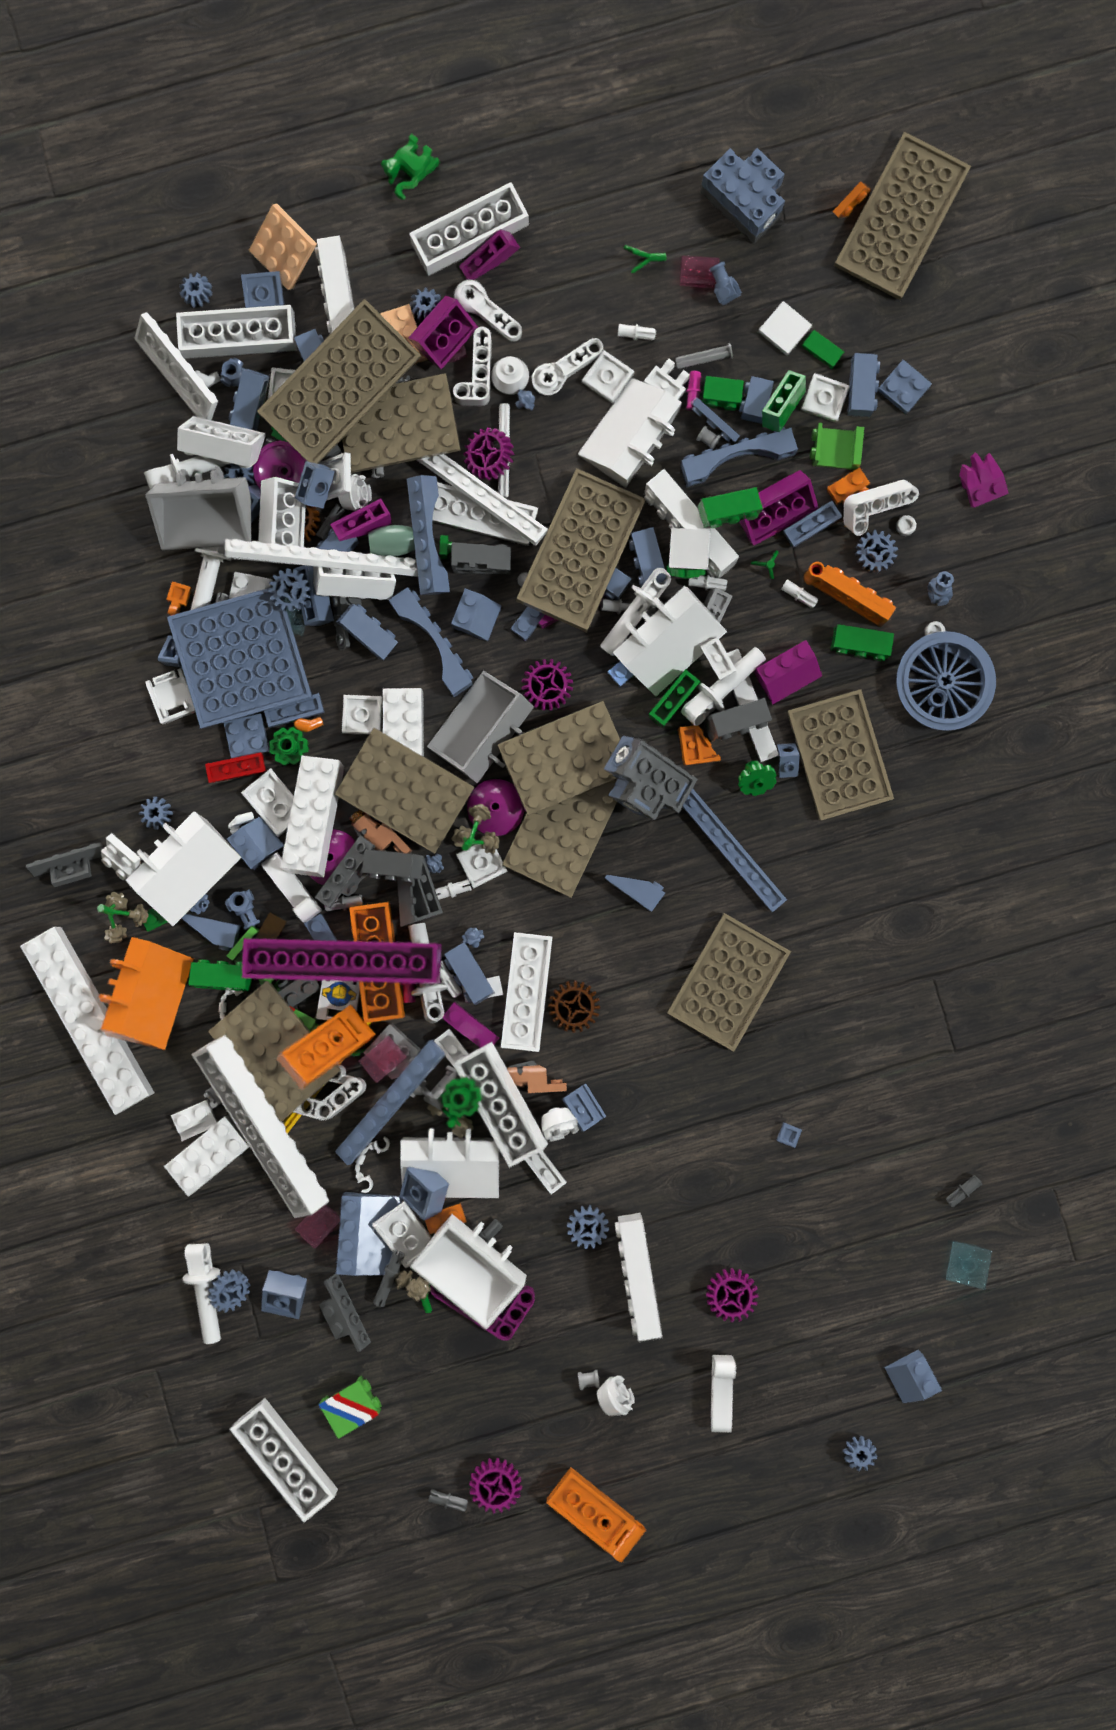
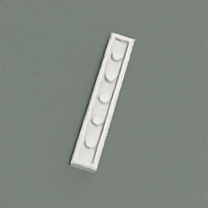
(745, 694)

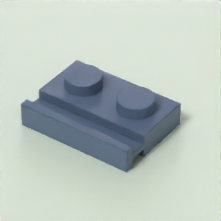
(584, 1107)

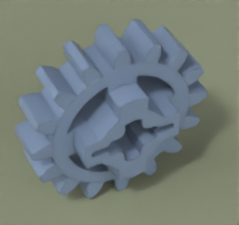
(886, 549)
(282, 592)
(580, 1233)
(229, 1290)

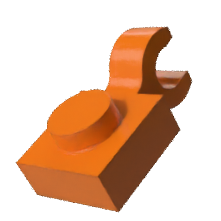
(178, 596)

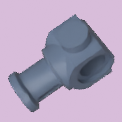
(725, 287)
(229, 380)
(941, 588)
(245, 910)

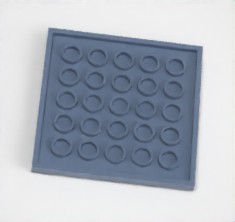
(239, 657)

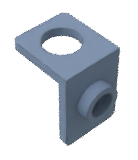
(788, 760)

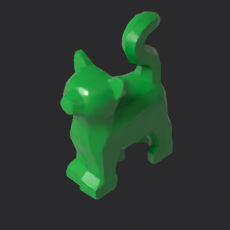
(415, 166)

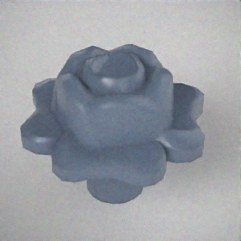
(525, 400)
(434, 863)
(201, 905)
(473, 937)

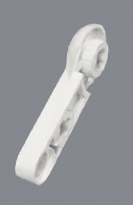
(485, 308)
(563, 368)

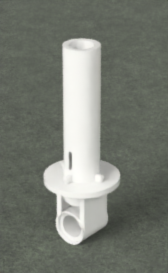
(168, 473)
(208, 573)
(633, 613)
(711, 698)
(428, 992)
(200, 1274)

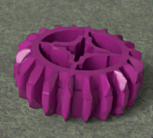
(480, 448)
(554, 689)
(726, 1299)
(501, 1489)

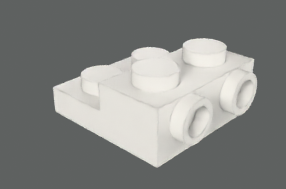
(119, 857)

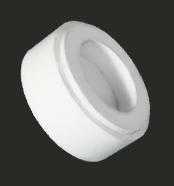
(906, 525)
(934, 627)

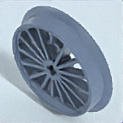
(963, 648)

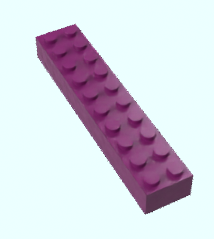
(341, 960)

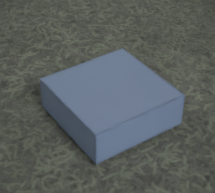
(789, 1135)

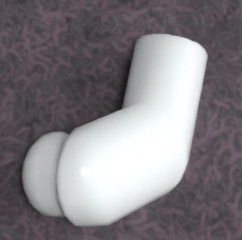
(209, 380)
(240, 819)

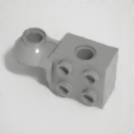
(409, 1048)

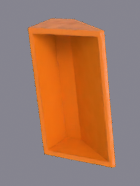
(146, 994)

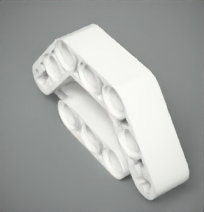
(331, 1101)

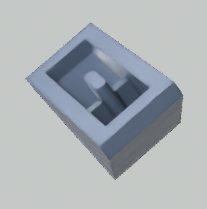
(169, 654)

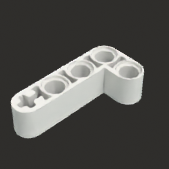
(479, 366)
(876, 500)
(292, 888)
(722, 1392)

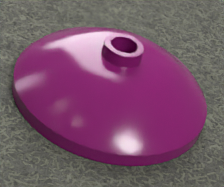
(274, 459)
(510, 806)
(339, 847)

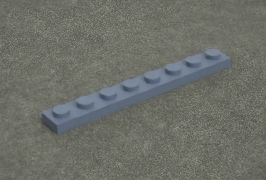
(733, 851)
(390, 1102)

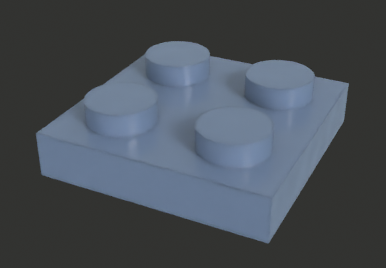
(262, 289)
(904, 386)
(246, 736)

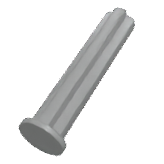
(704, 356)

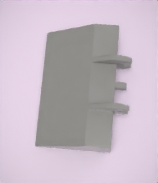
(200, 511)
(479, 723)

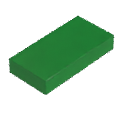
(823, 349)

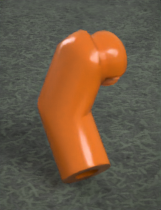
(307, 725)

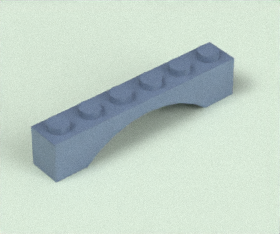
(774, 445)
(422, 499)
(408, 609)

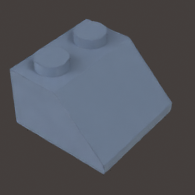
(476, 615)
(255, 842)
(424, 1192)
(283, 1294)
(913, 1378)

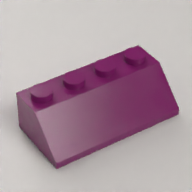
(782, 507)

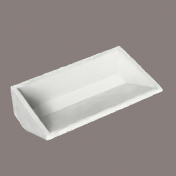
(631, 431)
(668, 640)
(183, 867)
(465, 1163)
(469, 1271)

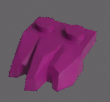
(983, 480)

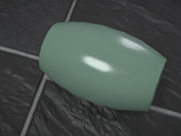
(391, 540)

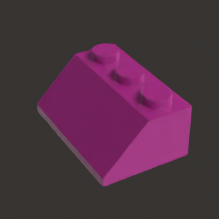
(443, 331)
(788, 672)

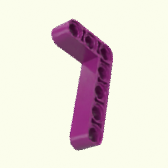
(502, 1320)

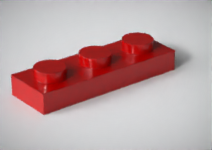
(235, 767)

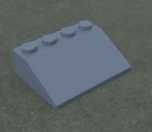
(360, 1246)

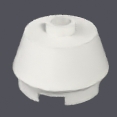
(510, 375)
(359, 494)
(558, 1123)
(615, 1397)

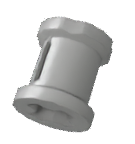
(708, 437)
(588, 1379)

